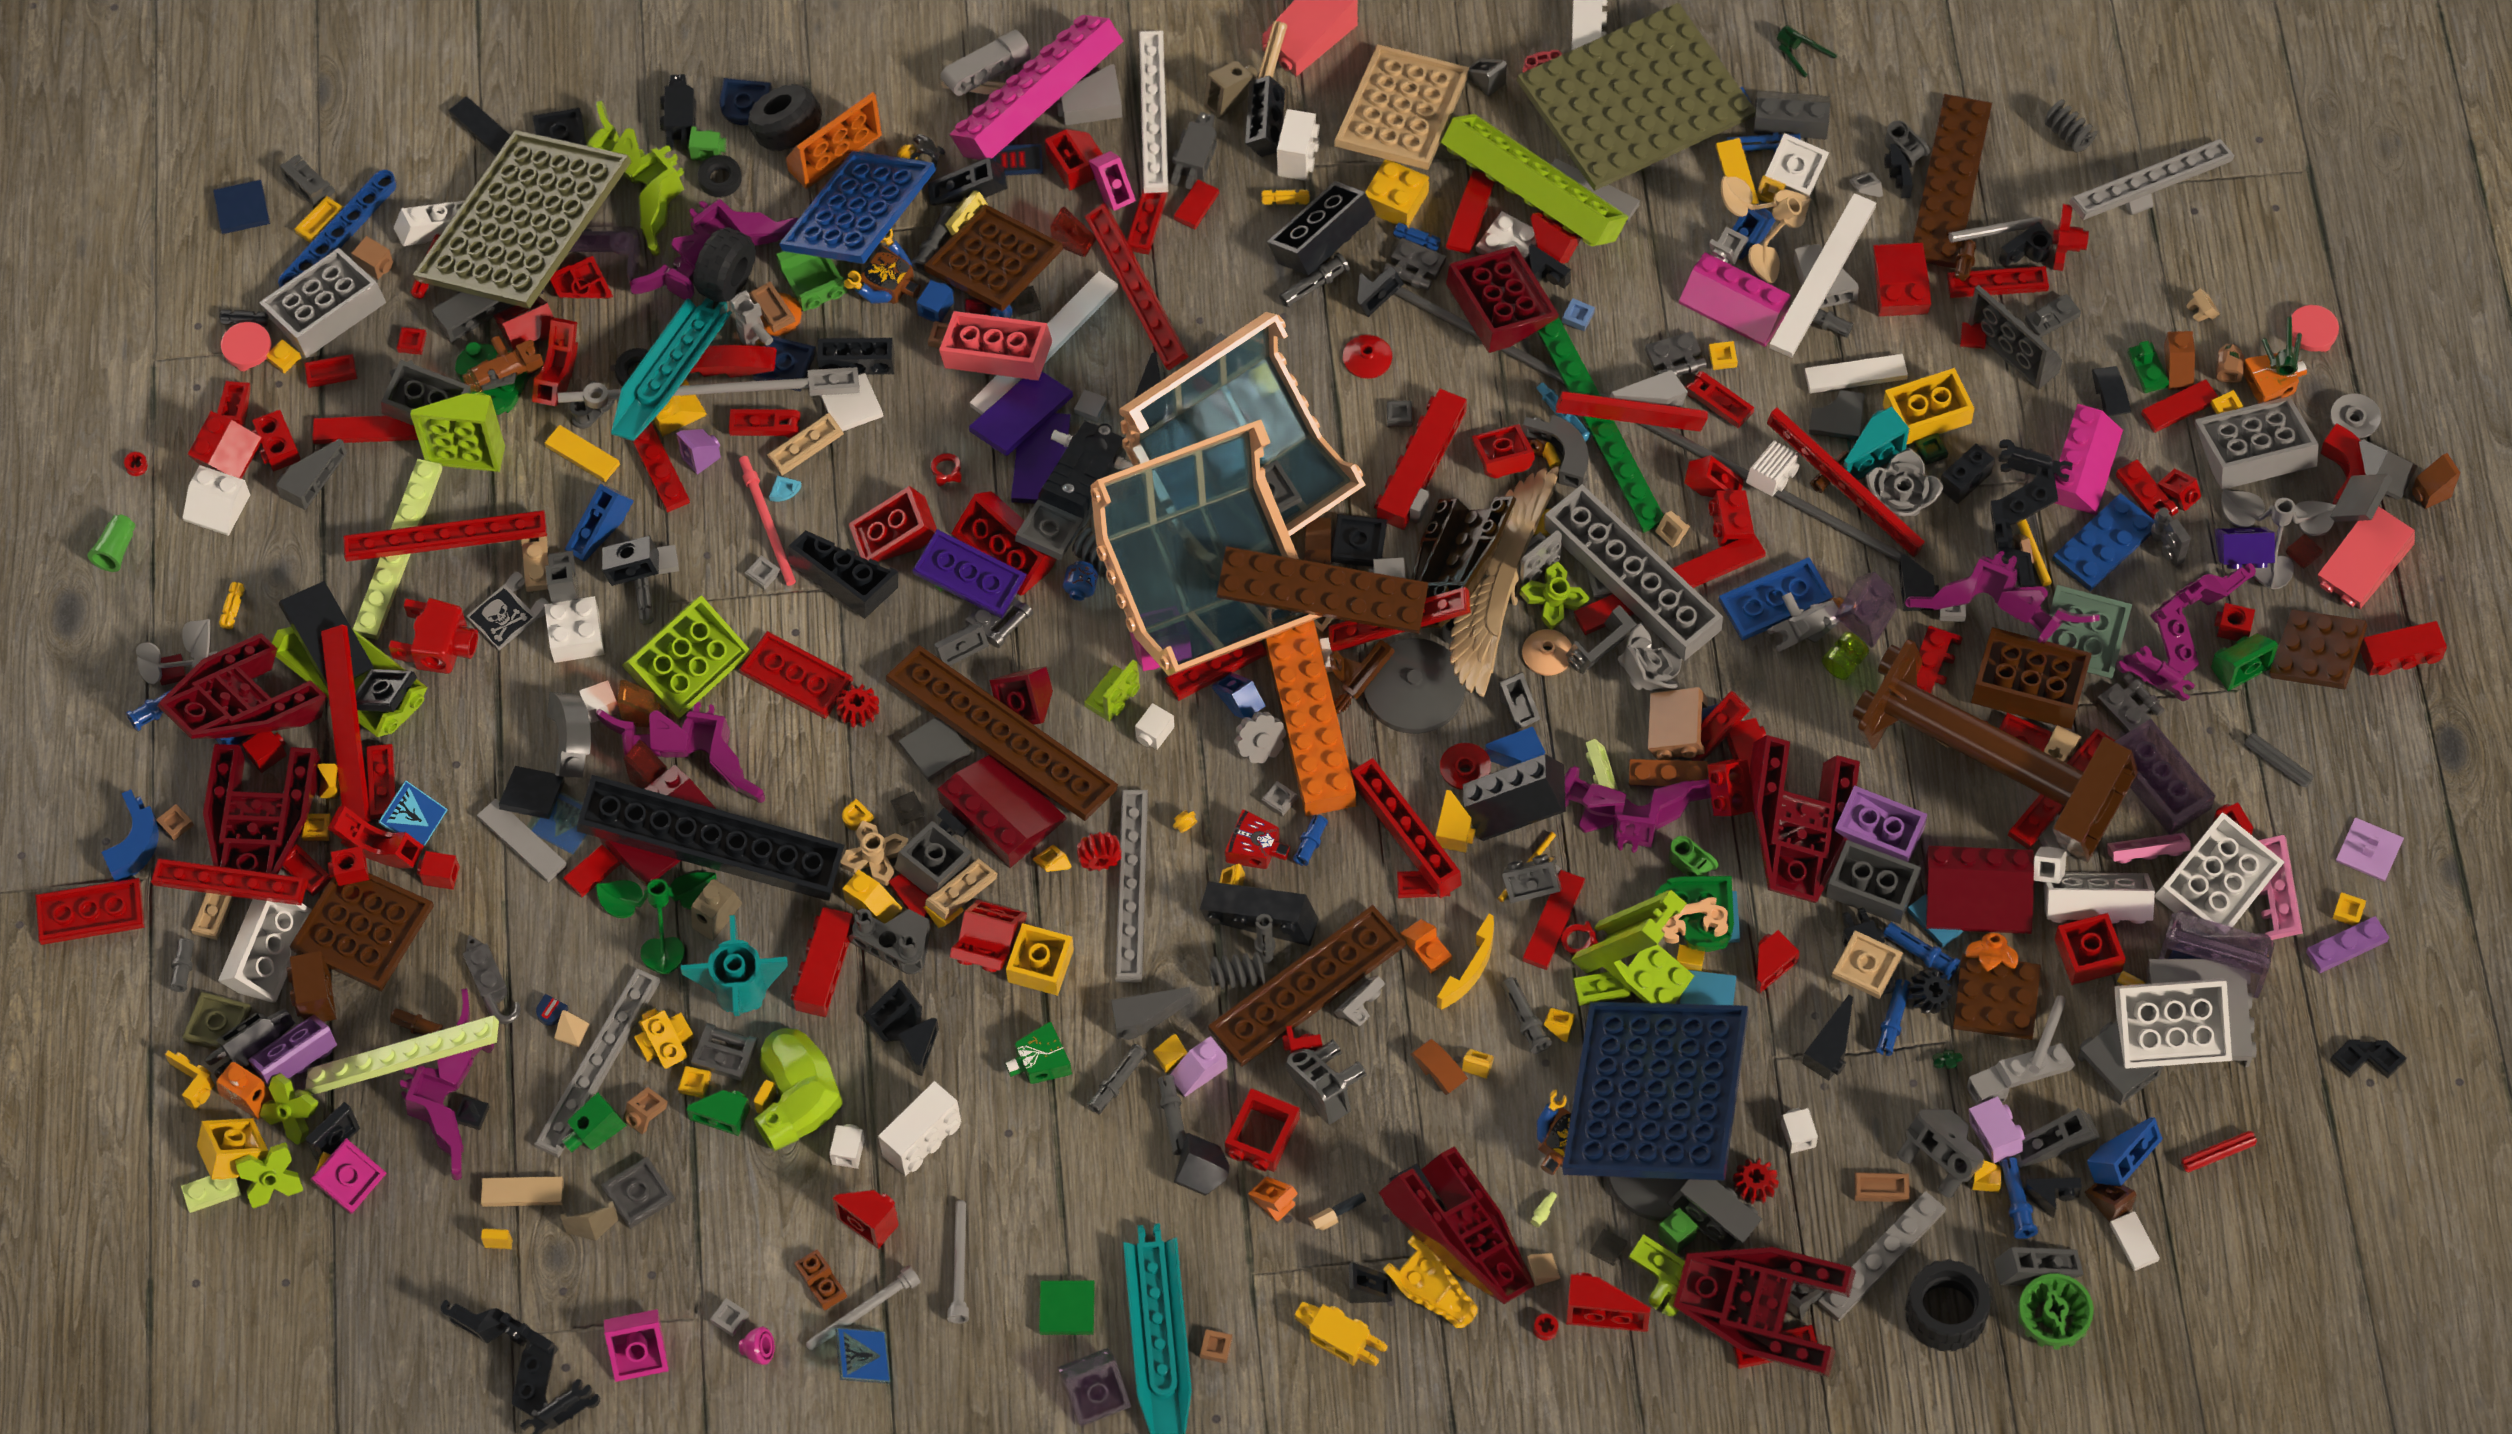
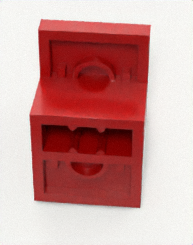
(988, 935)

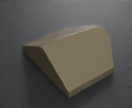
(591, 1223)

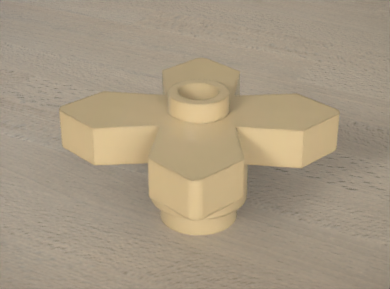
(874, 852)

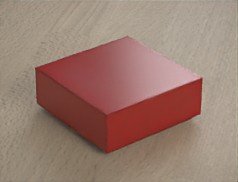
(1972, 336)
(411, 340)

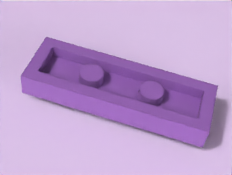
(2347, 944)

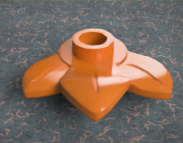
(1992, 951)

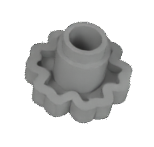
(1260, 737)

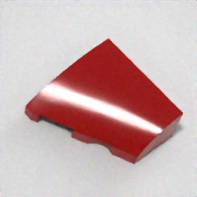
(581, 281)

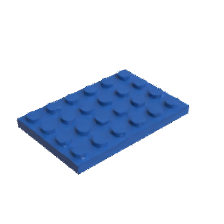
(857, 207)

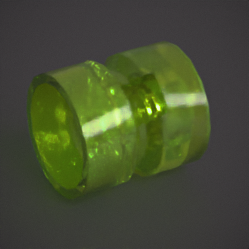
(1845, 655)

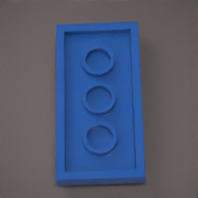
(2104, 542)
(1760, 603)

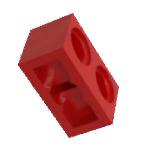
(277, 440)
(1730, 787)

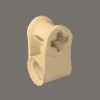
(2062, 744)

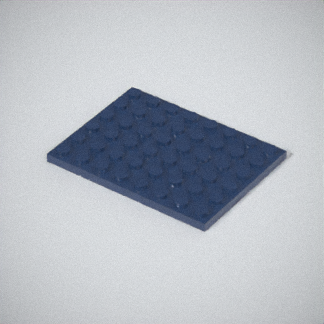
(1656, 1091)

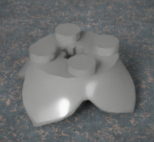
(1907, 472)
(1649, 666)

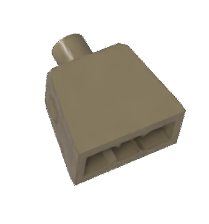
(1228, 87)
(716, 906)

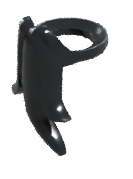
(927, 147)

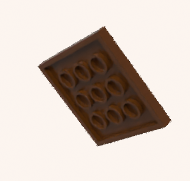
(993, 257)
(363, 928)

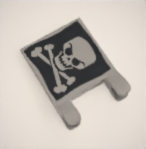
(504, 614)

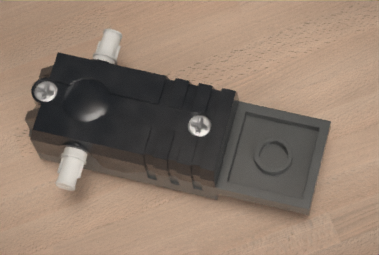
(1066, 498)

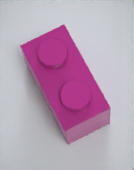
(1112, 180)

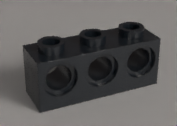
(1264, 115)
(869, 355)

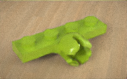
(1663, 1265)

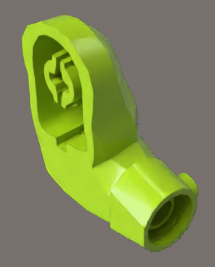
(804, 1084)

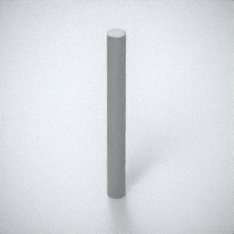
(1993, 229)
(2047, 1034)

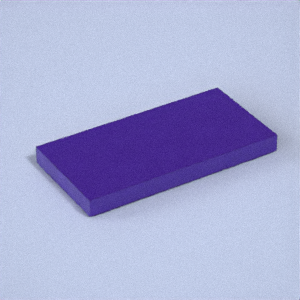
(1020, 412)
(1037, 459)
(969, 573)

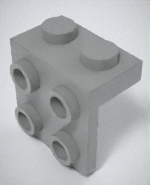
(1539, 555)

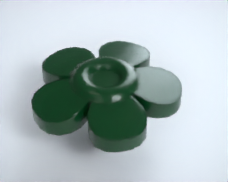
(1947, 1058)

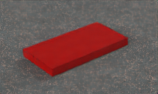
(795, 674)
(89, 911)

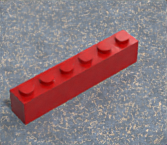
(1421, 458)
(1406, 828)

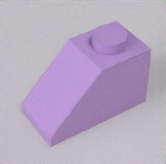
(1199, 1066)

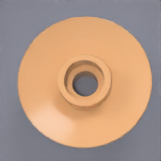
(1546, 661)

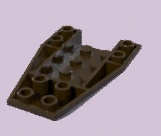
(1460, 545)

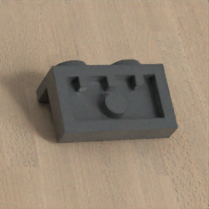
(1531, 878)

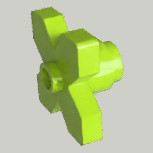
(1554, 594)
(289, 1107)
(269, 1175)

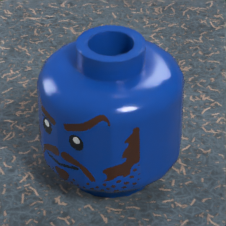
(1080, 580)

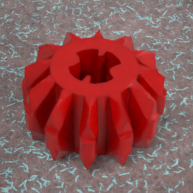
(850, 699)
(1099, 851)
(1765, 1176)

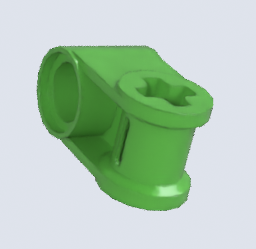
(1695, 862)

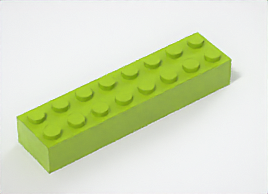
(1534, 180)

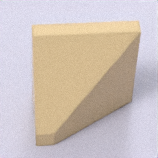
(570, 1029)

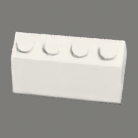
(2092, 894)
(262, 949)

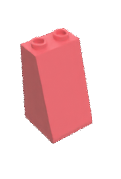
(1312, 30)
(2366, 558)

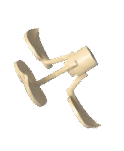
(1788, 208)

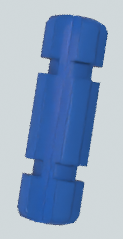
(1417, 236)

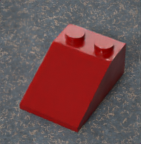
(1901, 279)
(894, 526)
(1602, 1305)

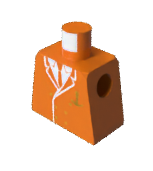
(2266, 382)
(239, 1086)

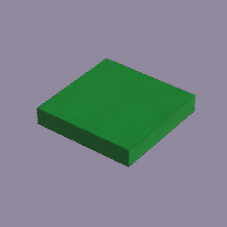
(1067, 1307)

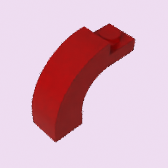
(558, 363)
(2345, 450)
(384, 847)

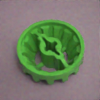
(2060, 1294)

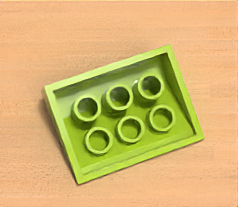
(460, 432)
(687, 657)

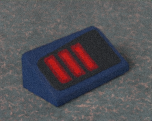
(1021, 159)

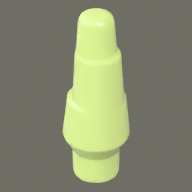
(1543, 1210)

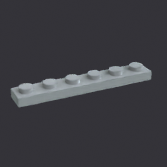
(1885, 1253)

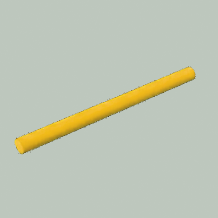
(1540, 849)

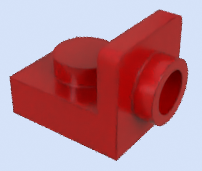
(2181, 487)
(2237, 814)
(1305, 1041)

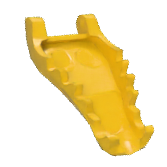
(1433, 1285)

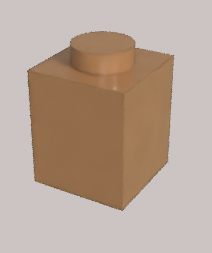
(372, 257)

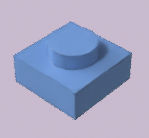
(1578, 314)

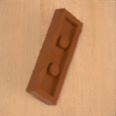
(1665, 772)

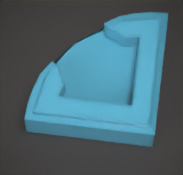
(784, 489)

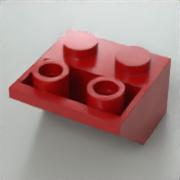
(1070, 156)

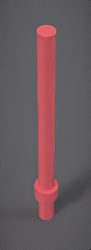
(752, 481)

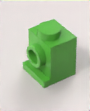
(705, 144)

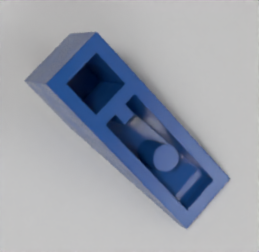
(599, 521)
(2123, 1154)

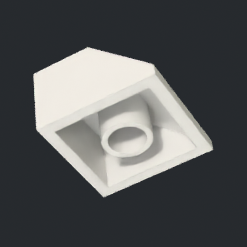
(215, 500)

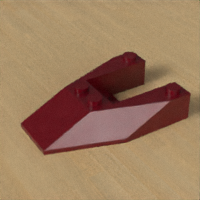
(225, 702)
(256, 827)
(1796, 830)
(1467, 1237)
(1746, 1297)

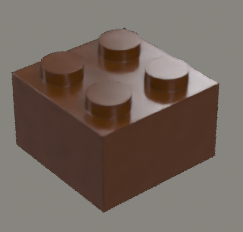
(311, 986)

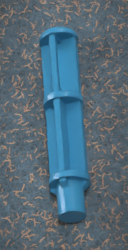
(1551, 399)

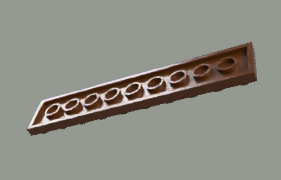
(1002, 732)

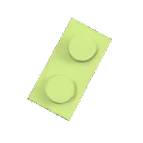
(1599, 761)
(209, 1192)

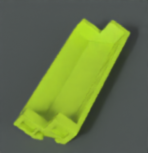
(378, 723)

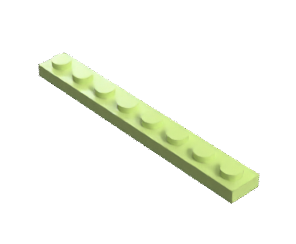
(391, 568)
(402, 1055)

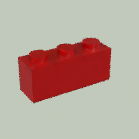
(2403, 648)

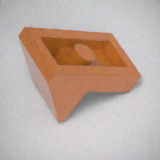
(1425, 944)
(1274, 1197)

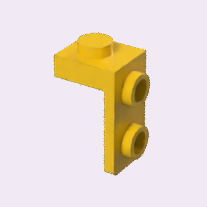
(662, 1037)
(200, 1087)

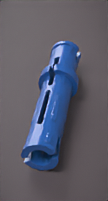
(1763, 139)
(1891, 1026)

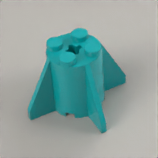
(736, 974)

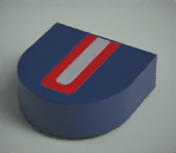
(550, 1010)

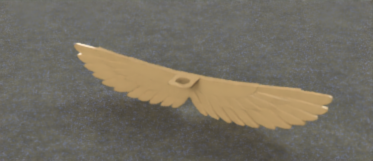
(1480, 631)

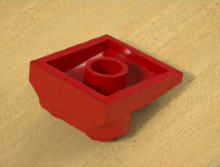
(1504, 451)

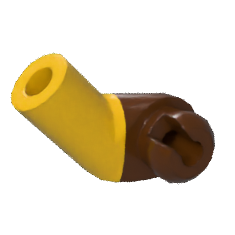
(1545, 450)

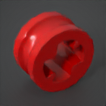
(135, 456)
(1553, 1325)

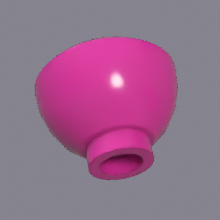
(758, 1346)

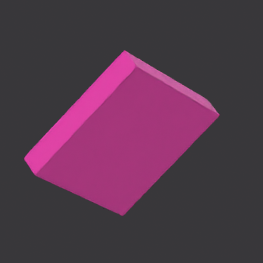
(348, 1176)

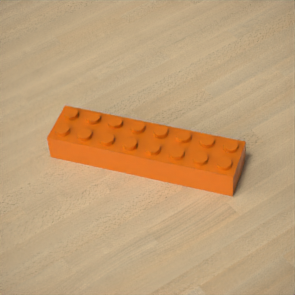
(1310, 720)

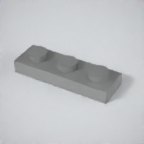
(2016, 1069)

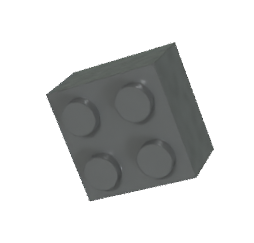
(932, 859)

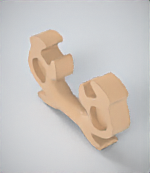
(1715, 918)

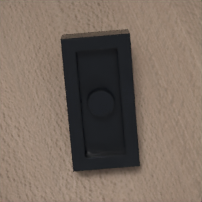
(2026, 244)

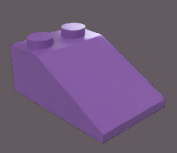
(1881, 824)

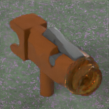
(505, 367)

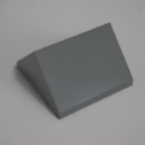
(2380, 461)

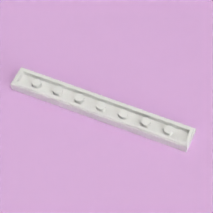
(1153, 112)
(1822, 275)
(1061, 328)

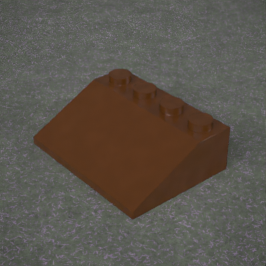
(2031, 678)

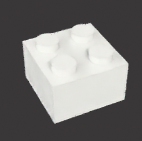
(1297, 145)
(574, 629)

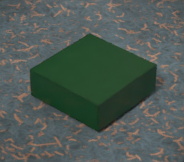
(1931, 449)

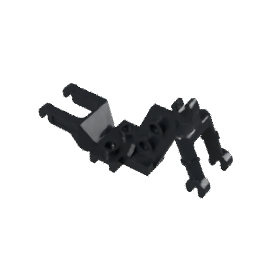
(2024, 501)
(533, 1369)

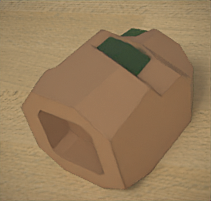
(2230, 364)

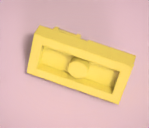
(965, 211)

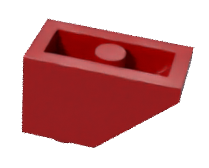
(1554, 238)
(1710, 475)
(1774, 959)

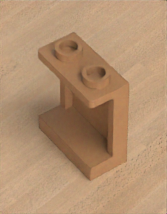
(1676, 723)

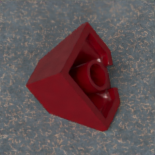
(1025, 693)

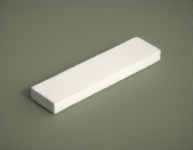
(1856, 373)

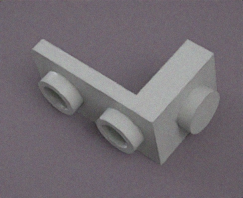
(1728, 246)

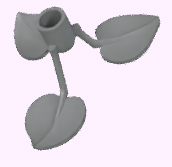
(2244, 508)
(195, 640)

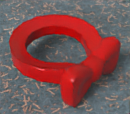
(940, 478)
(1578, 927)

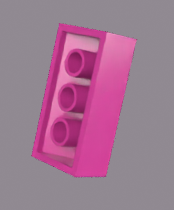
(1735, 299)
(2091, 449)

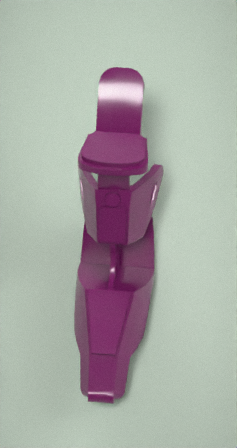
(704, 224)
(1999, 581)
(698, 732)
(1631, 822)
(430, 1088)

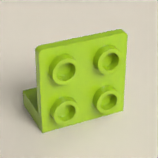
(1113, 691)

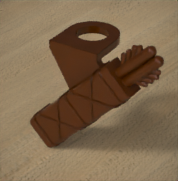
(1358, 674)

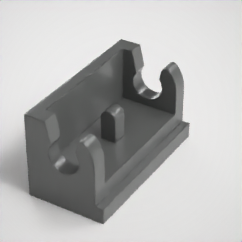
(306, 180)

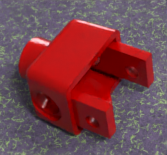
(438, 638)

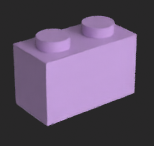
(1996, 1129)

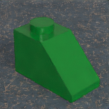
(721, 1111)

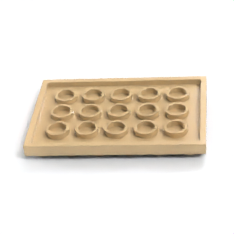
(1402, 107)

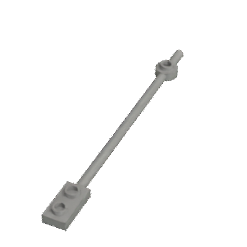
(818, 381)

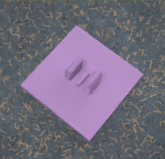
(2369, 849)

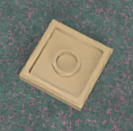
(1867, 964)

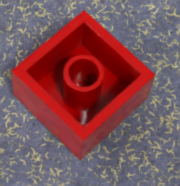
(2089, 948)

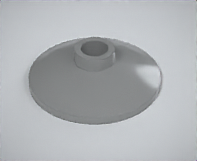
(2359, 408)

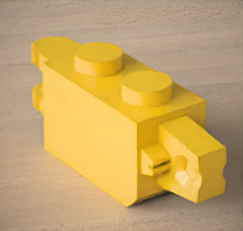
(1339, 1334)

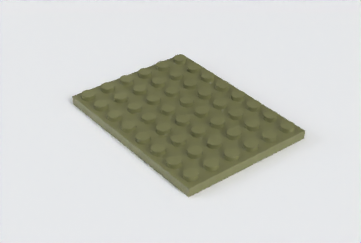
(1636, 96)
(522, 218)

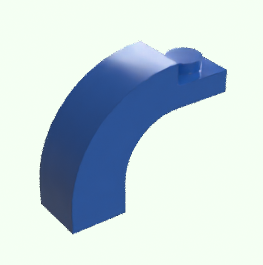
(139, 846)

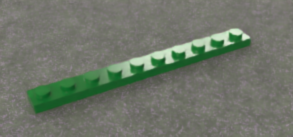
(1603, 430)

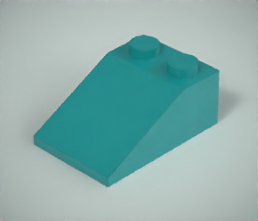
(1878, 444)

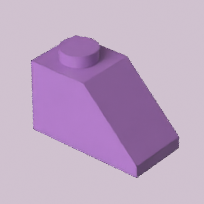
(698, 449)

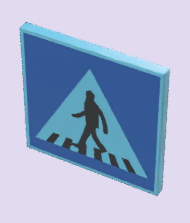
(413, 813)

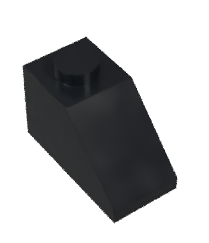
(1915, 582)

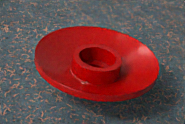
(1367, 365)
(1464, 756)

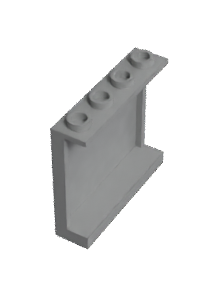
(2238, 997)

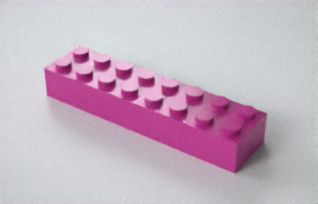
(1035, 87)

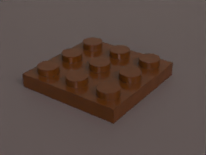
(2318, 649)
(1997, 1000)

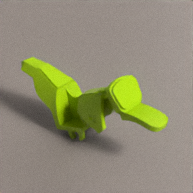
(652, 169)

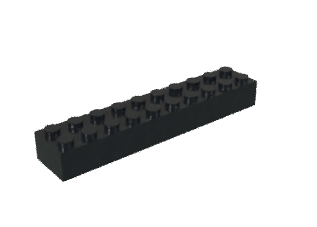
(710, 837)

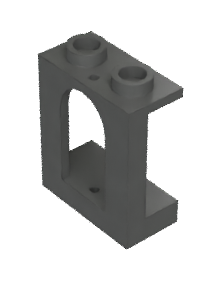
(1619, 624)

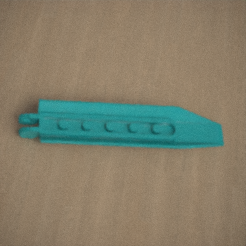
(667, 365)
(1158, 1332)

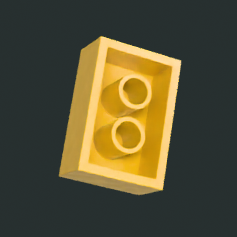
(1931, 404)

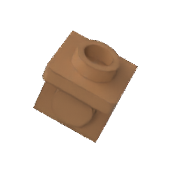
(643, 1109)

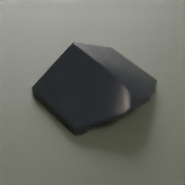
(894, 1012)
(1201, 1165)

